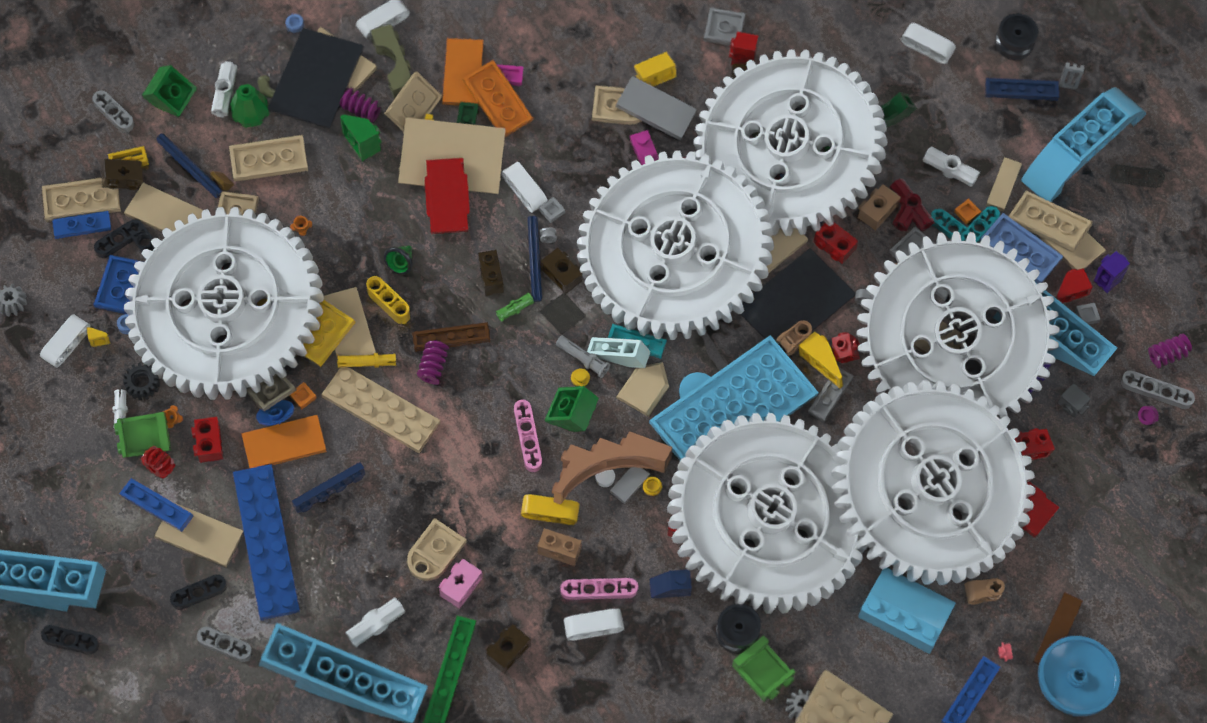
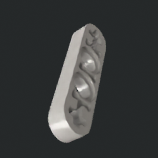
(1158, 386)

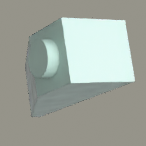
(620, 351)

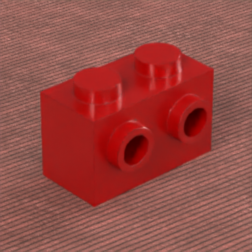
(1038, 443)

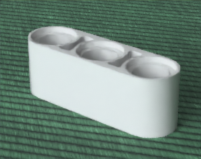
(389, 13)
(928, 43)
(524, 187)
(64, 341)
(593, 624)

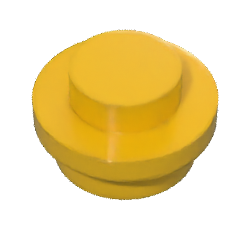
(580, 377)
(652, 486)

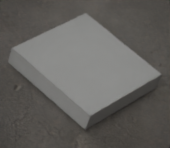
(723, 26)

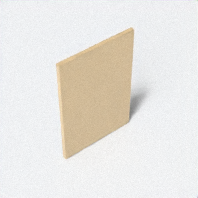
(432, 140)

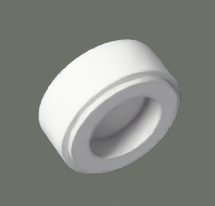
(605, 478)

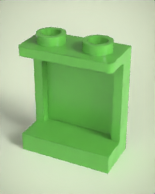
(141, 433)
(763, 669)

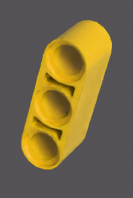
(385, 292)
(545, 509)

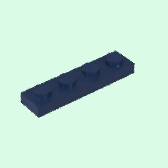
(1021, 89)
(322, 491)

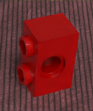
(743, 48)

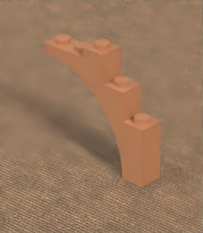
(606, 455)

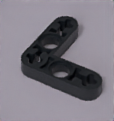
(135, 236)

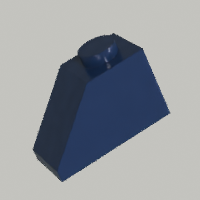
(671, 584)

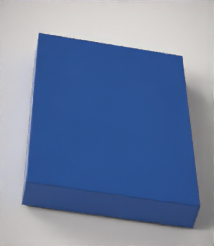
(115, 283)

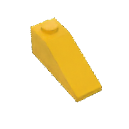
(819, 354)

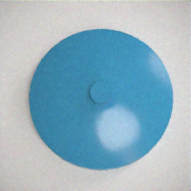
(1078, 676)

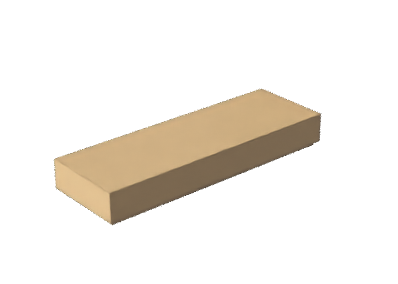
(1004, 184)

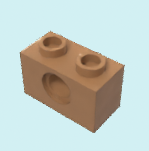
(876, 216)
(559, 547)

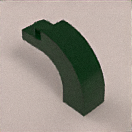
(898, 109)

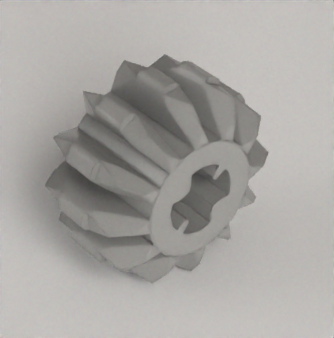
(17, 298)
(795, 702)

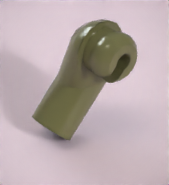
(264, 87)

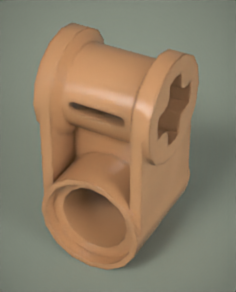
(792, 338)
(980, 590)

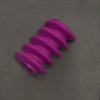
(360, 106)
(1169, 349)
(431, 361)

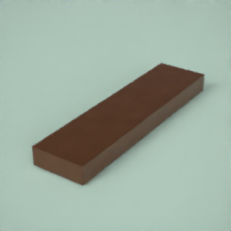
(453, 336)
(1060, 623)

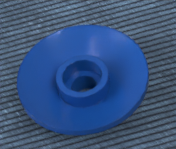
(276, 414)

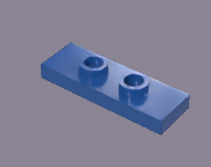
(82, 224)

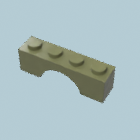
(386, 43)

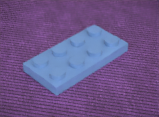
(1028, 246)

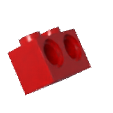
(838, 238)
(211, 439)

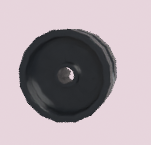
(1016, 36)
(738, 628)

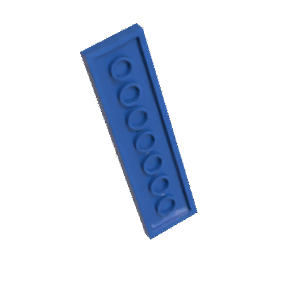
(266, 542)

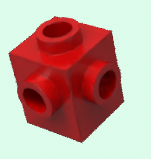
(845, 347)

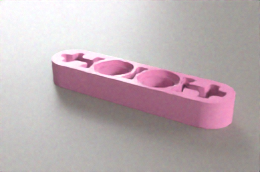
(527, 435)
(599, 592)

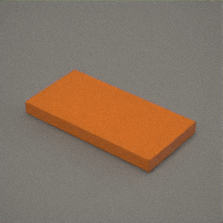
(462, 58)
(497, 98)
(284, 442)

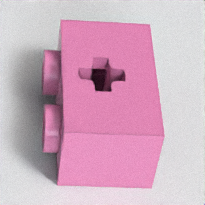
(459, 593)

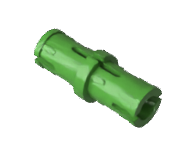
(514, 307)

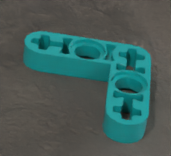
(963, 230)

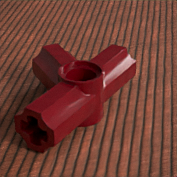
(908, 213)

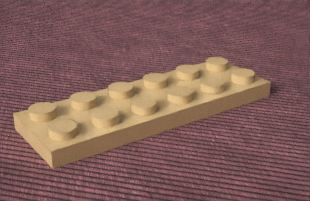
(381, 408)

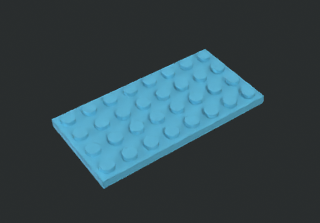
(756, 382)

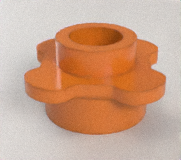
(297, 222)
(177, 418)

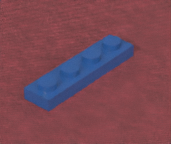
(156, 505)
(972, 692)

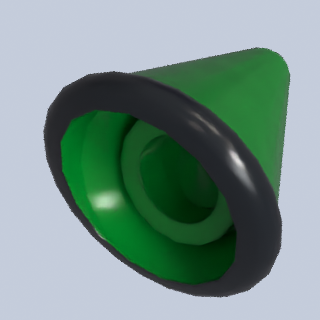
(399, 259)

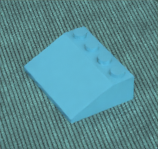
(906, 610)

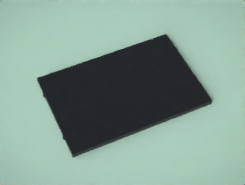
(315, 78)
(797, 293)

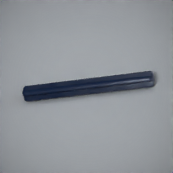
(189, 165)
(534, 258)

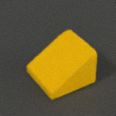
(97, 337)

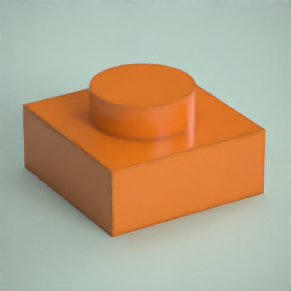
(967, 211)
(303, 396)

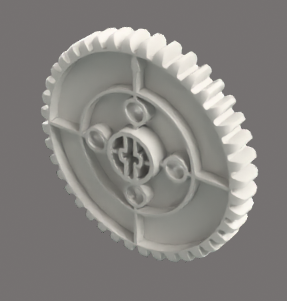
(835, 114)
(977, 281)
(694, 292)
(260, 339)
(716, 520)
(927, 535)

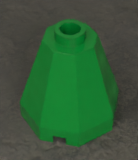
(249, 106)

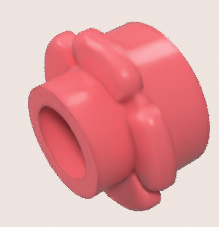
(1005, 652)

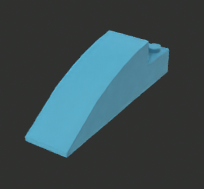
(1078, 341)
(49, 580)
(341, 675)

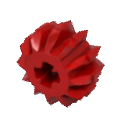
(158, 462)

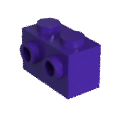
(1111, 271)

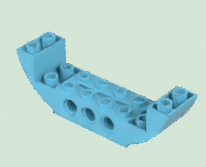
(1080, 142)

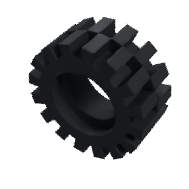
(145, 391)

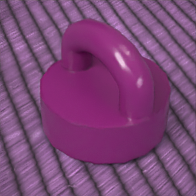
(1148, 415)

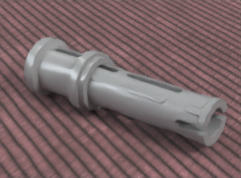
(589, 360)

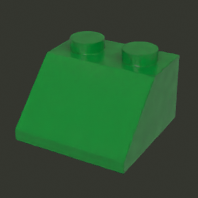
(169, 90)
(361, 135)
(572, 408)

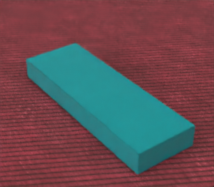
(656, 346)

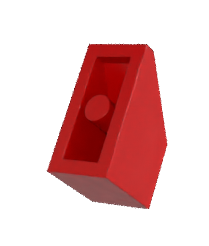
(1074, 286)

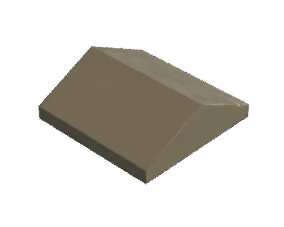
(271, 395)

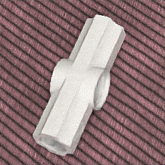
(222, 98)
(941, 161)
(375, 622)

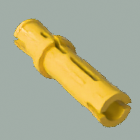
(366, 360)

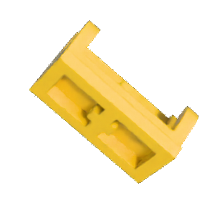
(656, 69)

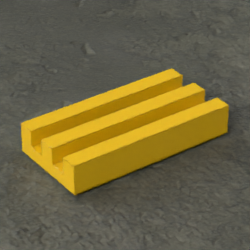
(129, 152)

